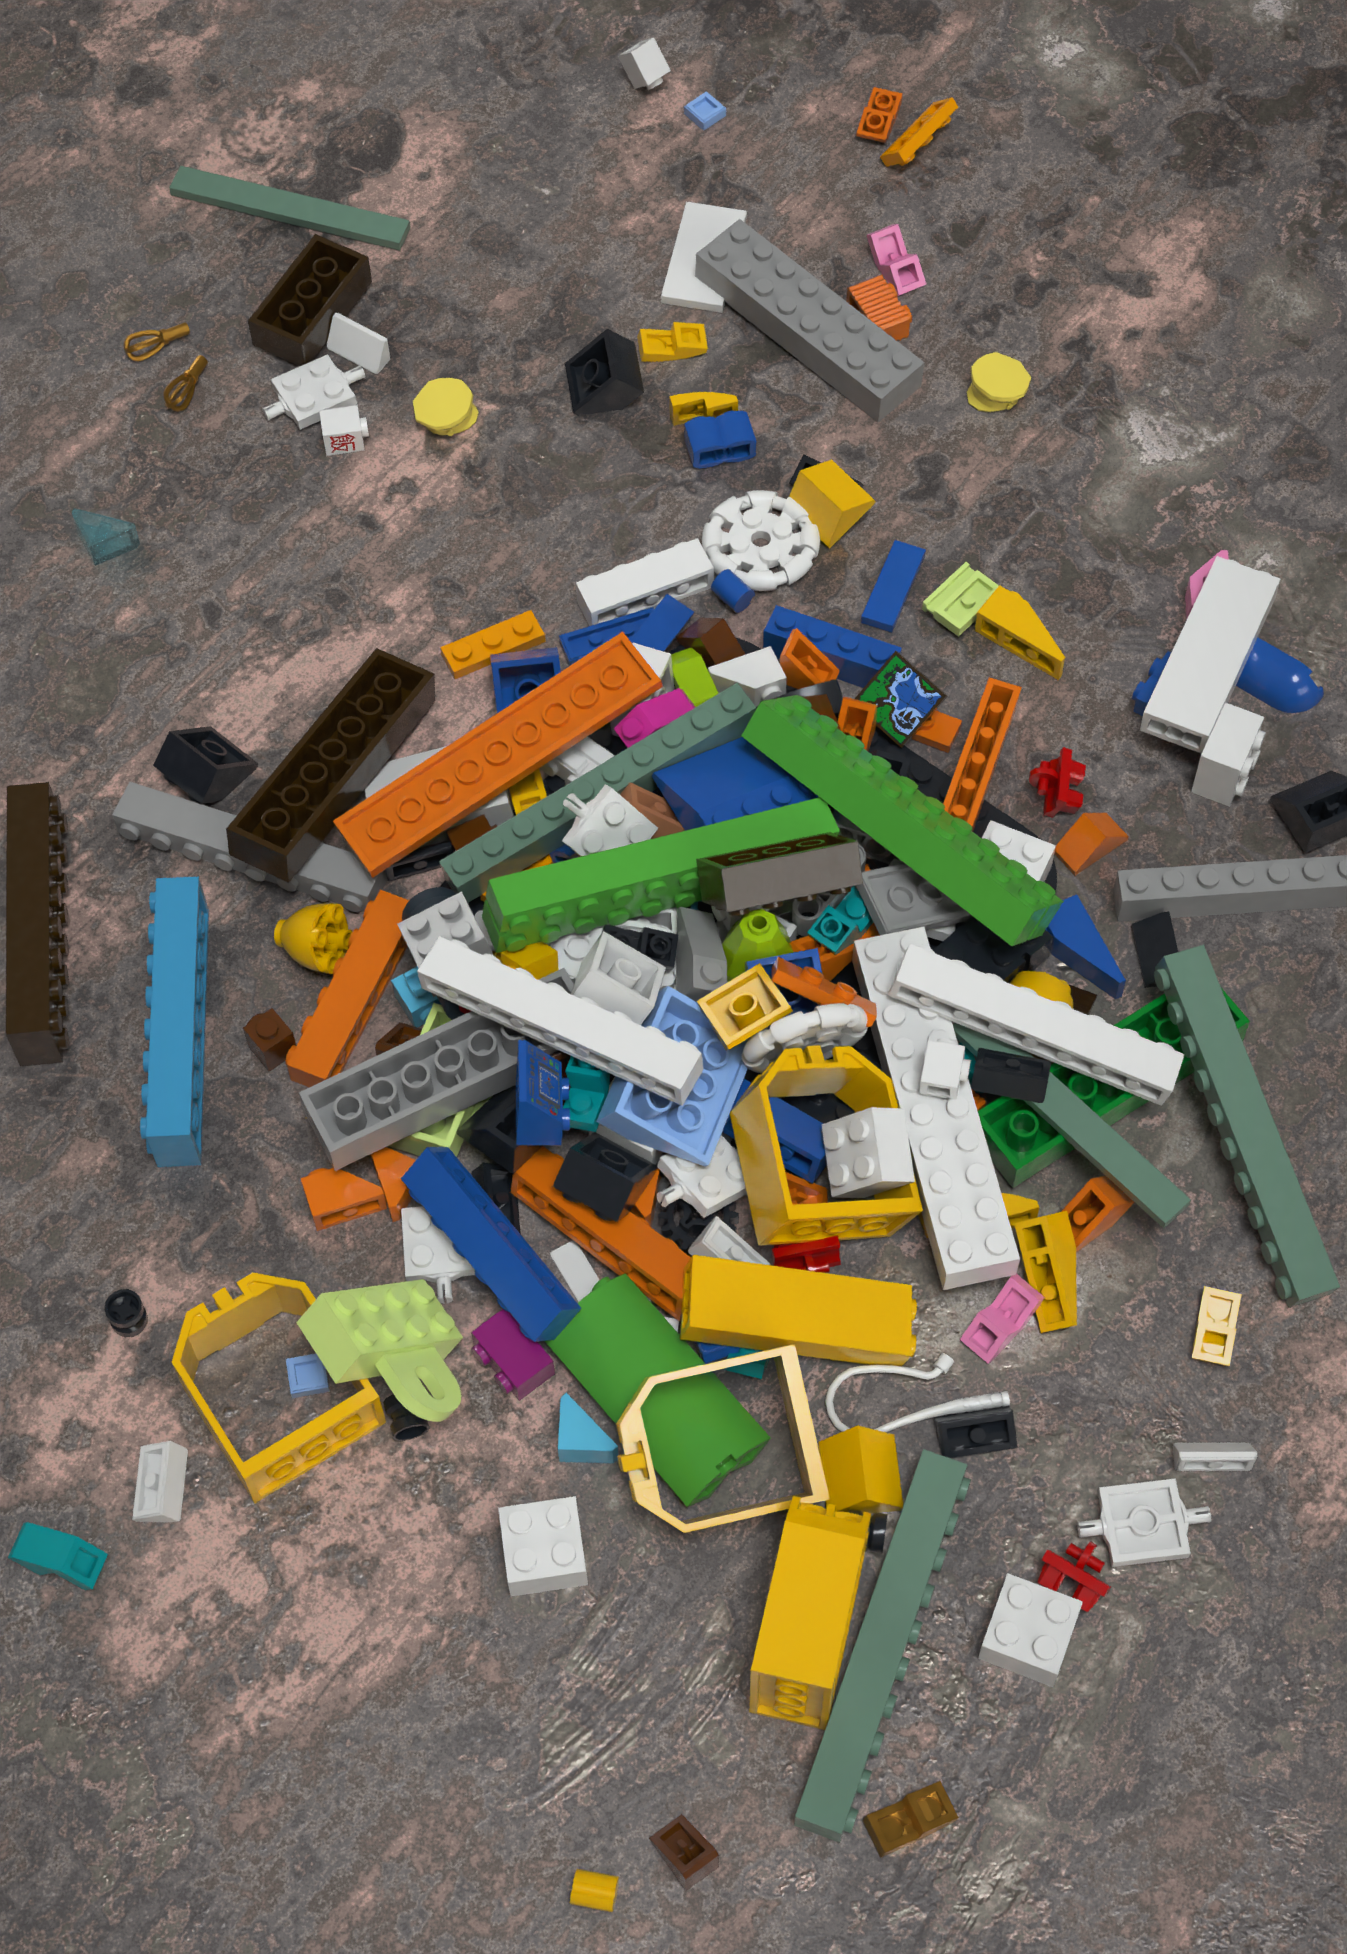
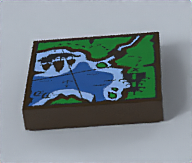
(902, 698)

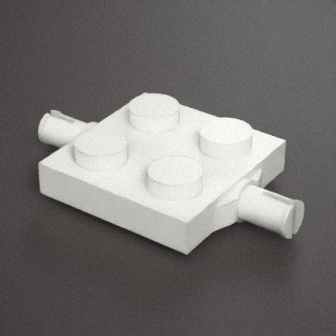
(311, 389)
(605, 823)
(702, 1186)
(430, 1253)
(1143, 1522)

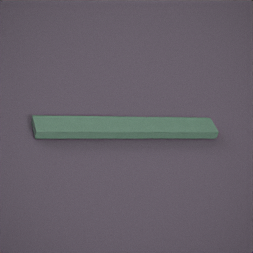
(290, 207)
(1095, 1139)

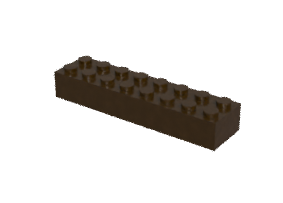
(331, 765)
(36, 925)

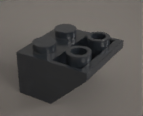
(1315, 810)
(494, 1131)

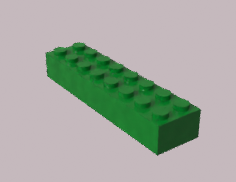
(1026, 1143)

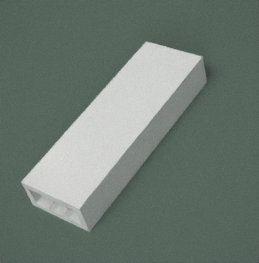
(1210, 654)

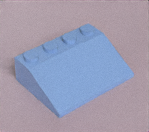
(662, 1124)

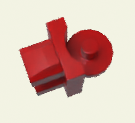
(1053, 781)
(808, 1256)
(1057, 1568)

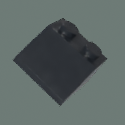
(604, 375)
(203, 763)
(604, 1176)

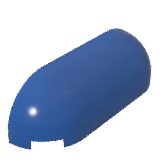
(1279, 680)

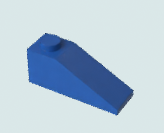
(1083, 949)

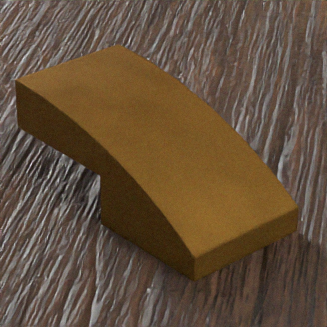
(910, 1819)

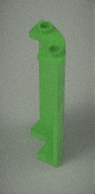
(690, 1422)

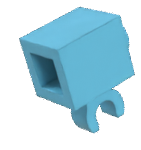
(412, 998)

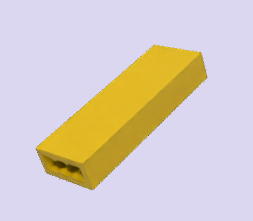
(787, 1306)

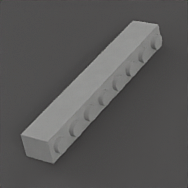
(202, 834)
(1231, 888)

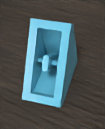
(581, 1437)

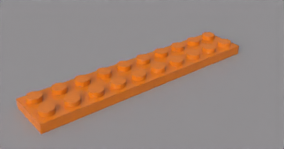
(497, 754)

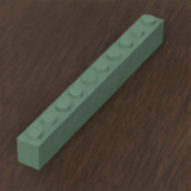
(545, 824)
(1246, 1127)
(881, 1647)

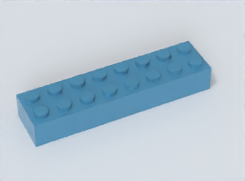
(176, 1022)

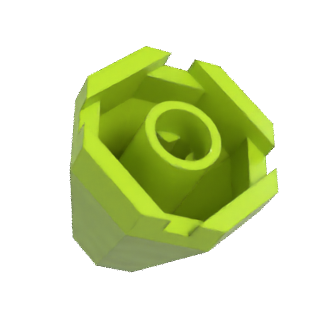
(754, 938)

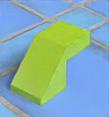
(692, 676)

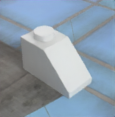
(755, 672)

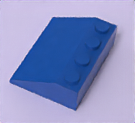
(727, 785)

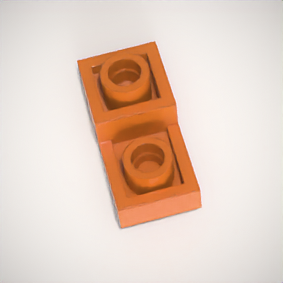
(879, 115)

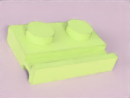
(959, 598)

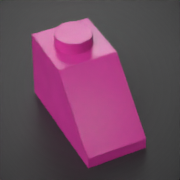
(652, 716)

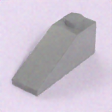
(699, 954)

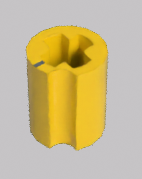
(594, 1890)

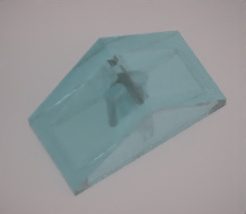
(104, 535)

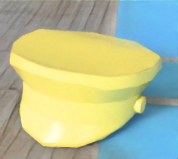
(997, 383)
(445, 406)

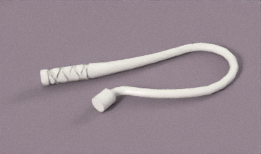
(942, 1365)

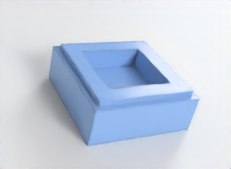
(704, 110)
(306, 1376)

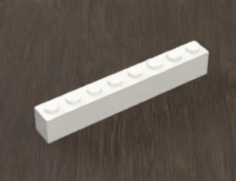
(561, 1019)
(1036, 1024)

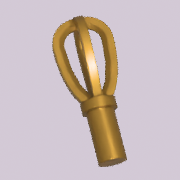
(163, 338)
(190, 378)

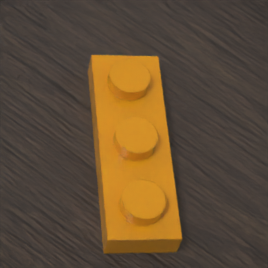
(919, 133)
(505, 637)

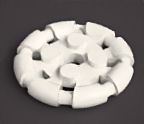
(756, 524)
(825, 1026)

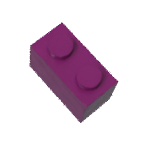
(515, 1358)

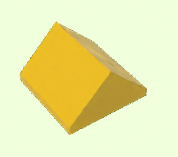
(830, 499)
(744, 1006)
(862, 1471)

